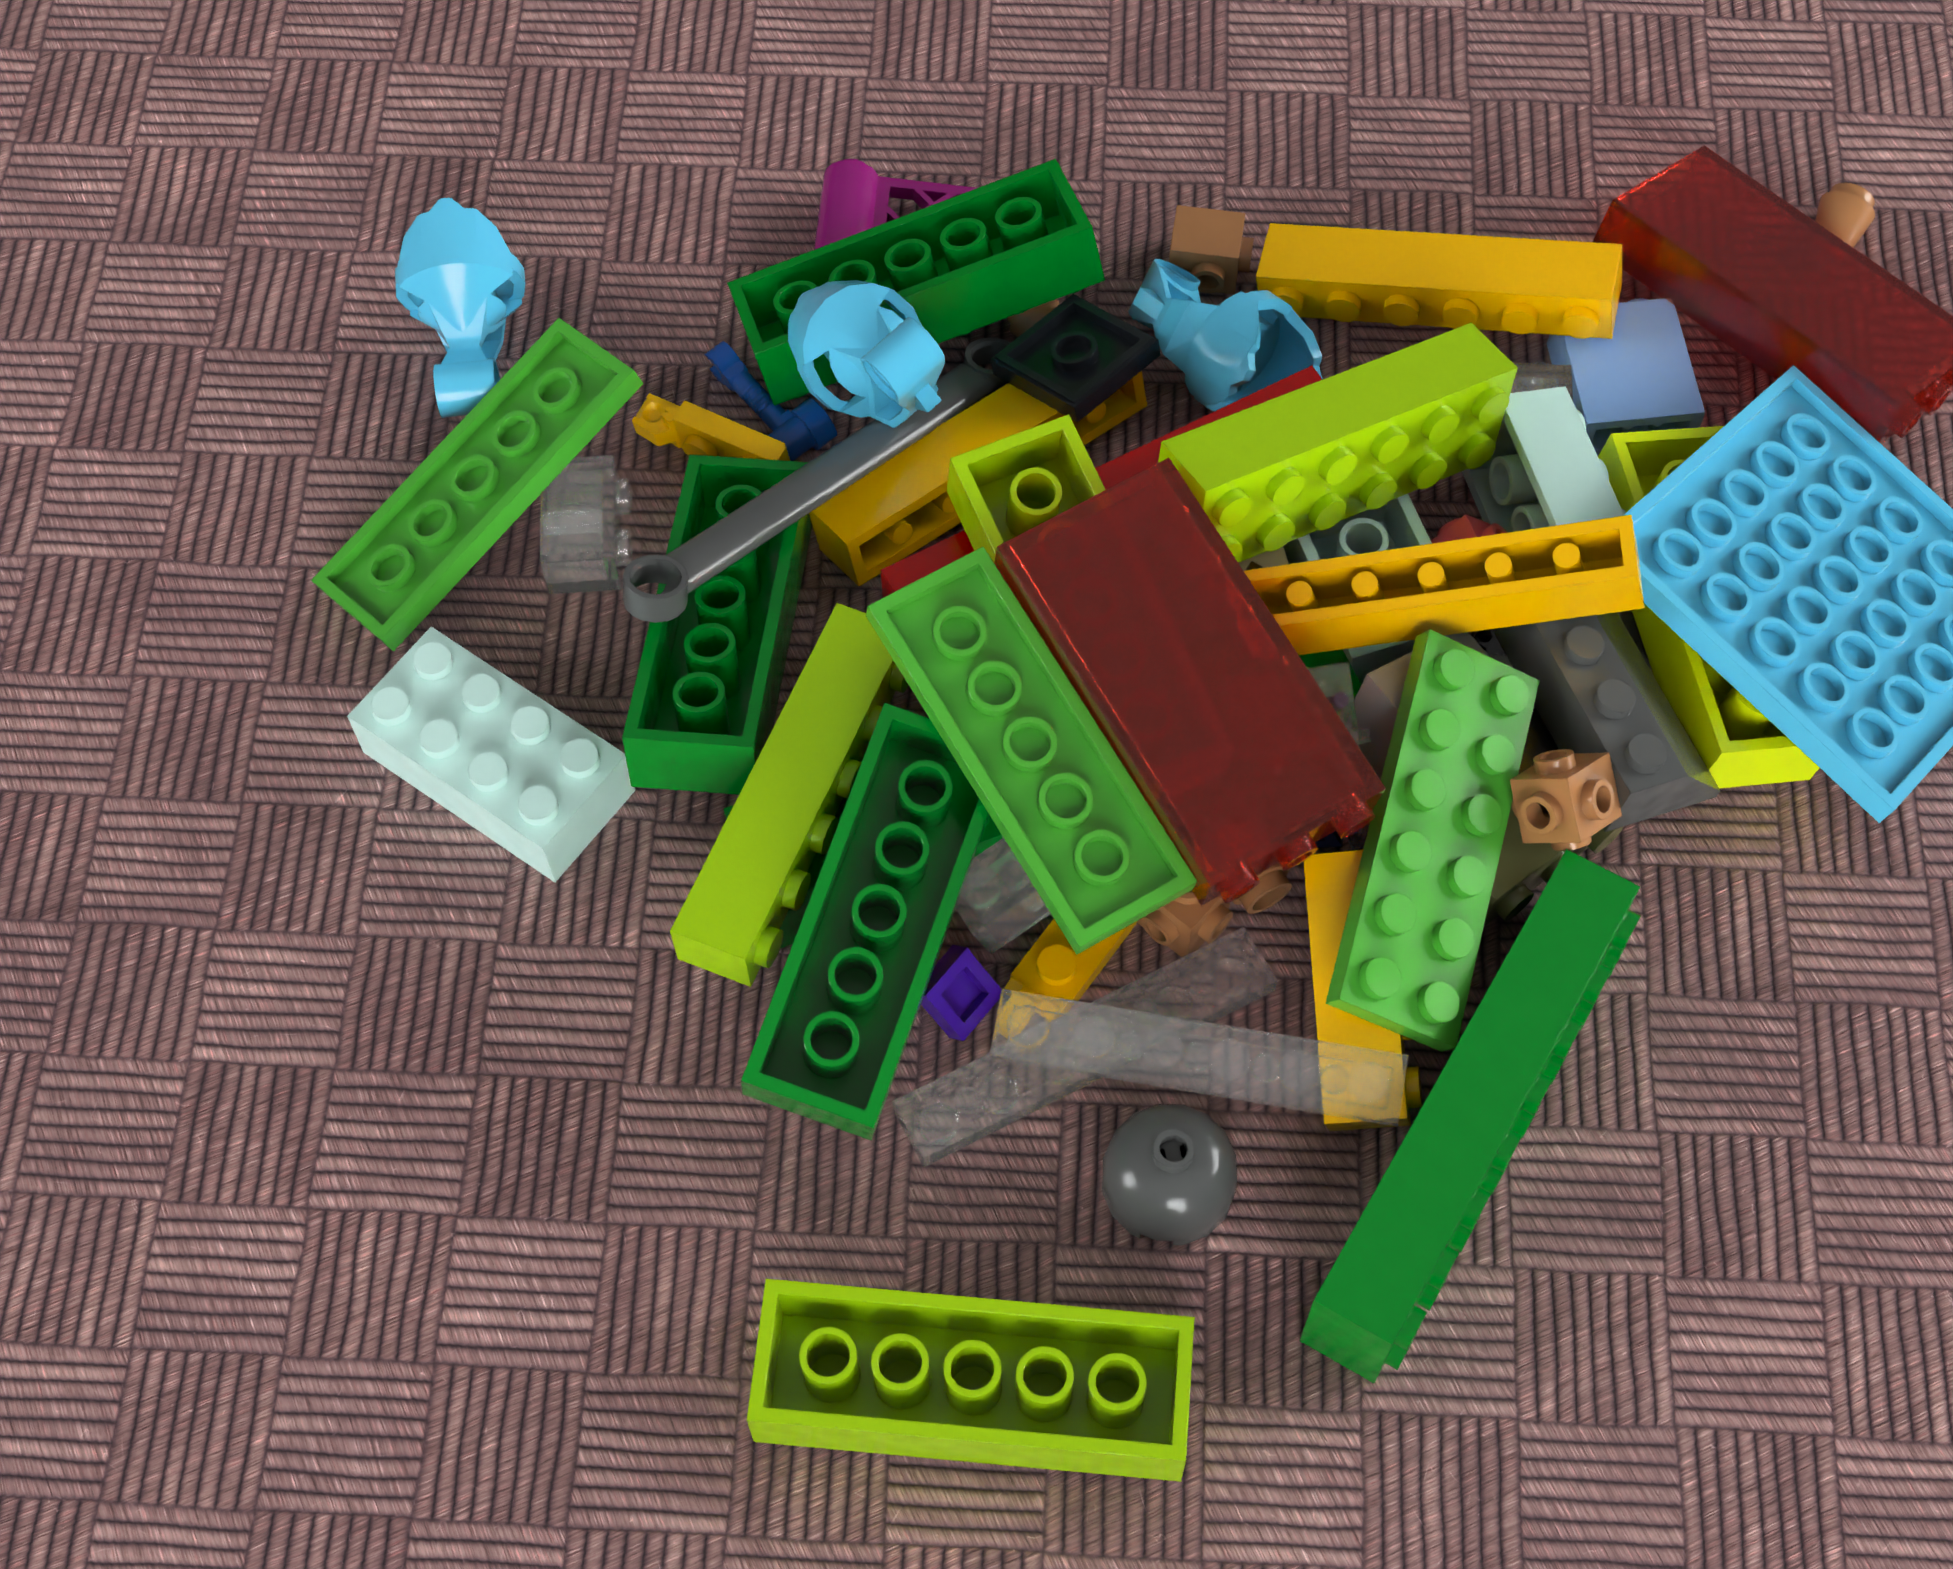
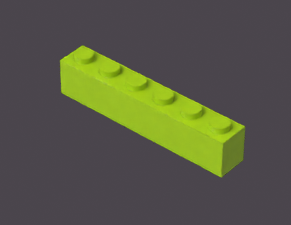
(788, 803)

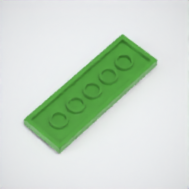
(477, 483)
(1030, 750)
(1434, 842)

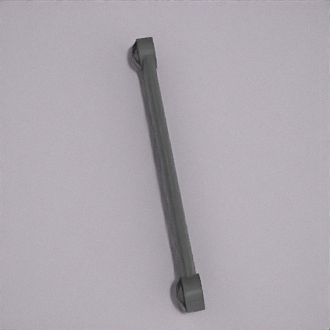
(800, 493)

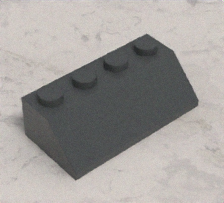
(1605, 699)

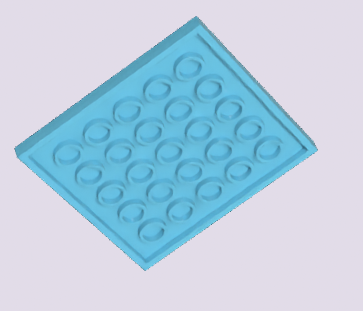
(1813, 586)

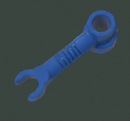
(799, 429)

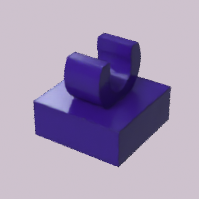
(959, 993)

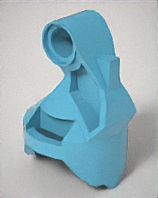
(463, 285)
(1224, 346)
(871, 350)

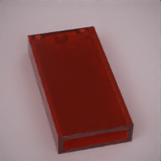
(1785, 291)
(1191, 681)

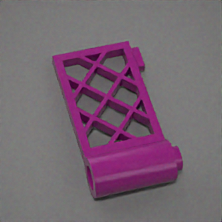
(858, 199)

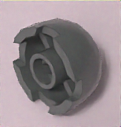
(1169, 1174)

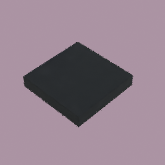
(1075, 357)

